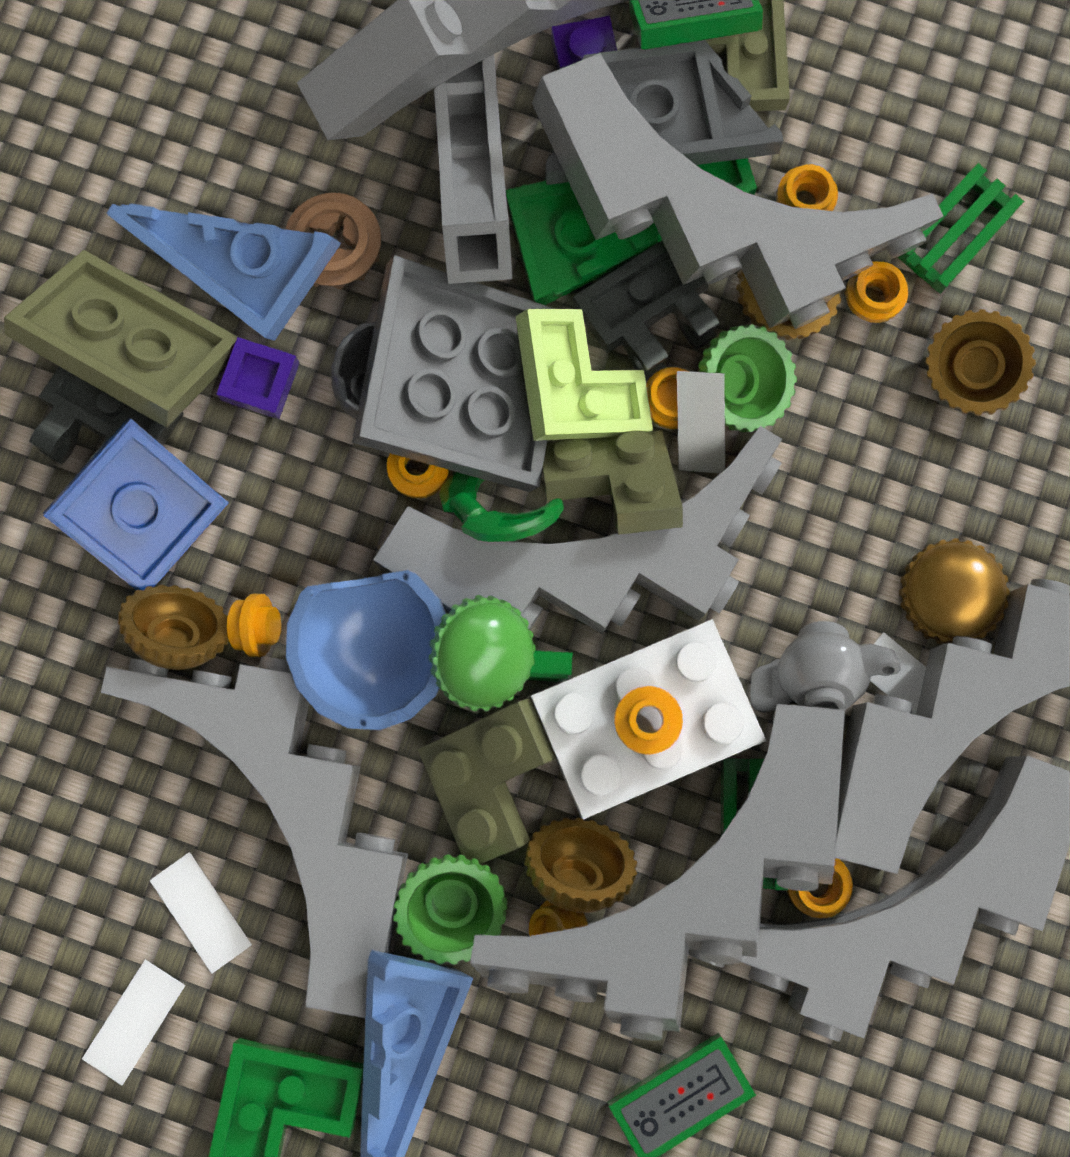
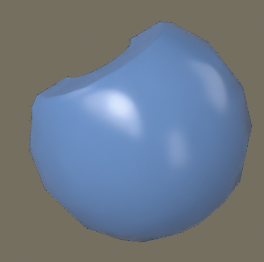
(365, 648)

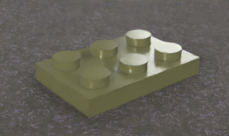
(122, 337)

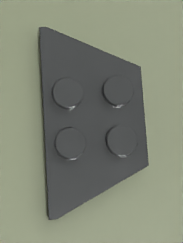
(688, 104)

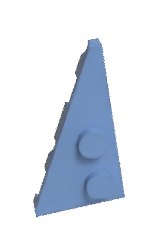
(246, 267)
(406, 1035)

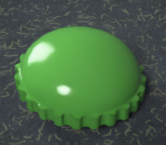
(756, 375)
(482, 653)
(447, 906)

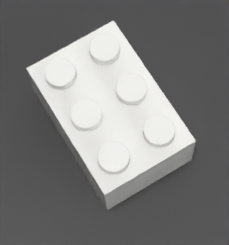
(582, 713)

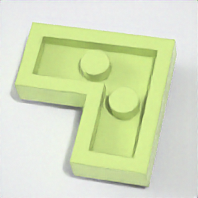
(562, 390)

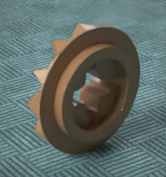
(360, 231)

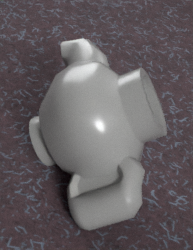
(820, 670)

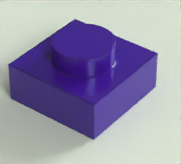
(580, 38)
(258, 378)

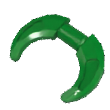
(460, 495)

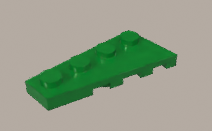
(559, 245)

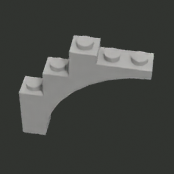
(415, 50)
(472, 176)
(710, 228)
(594, 575)
(899, 756)
(312, 797)
(1000, 865)
(714, 907)

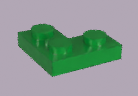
(280, 1088)

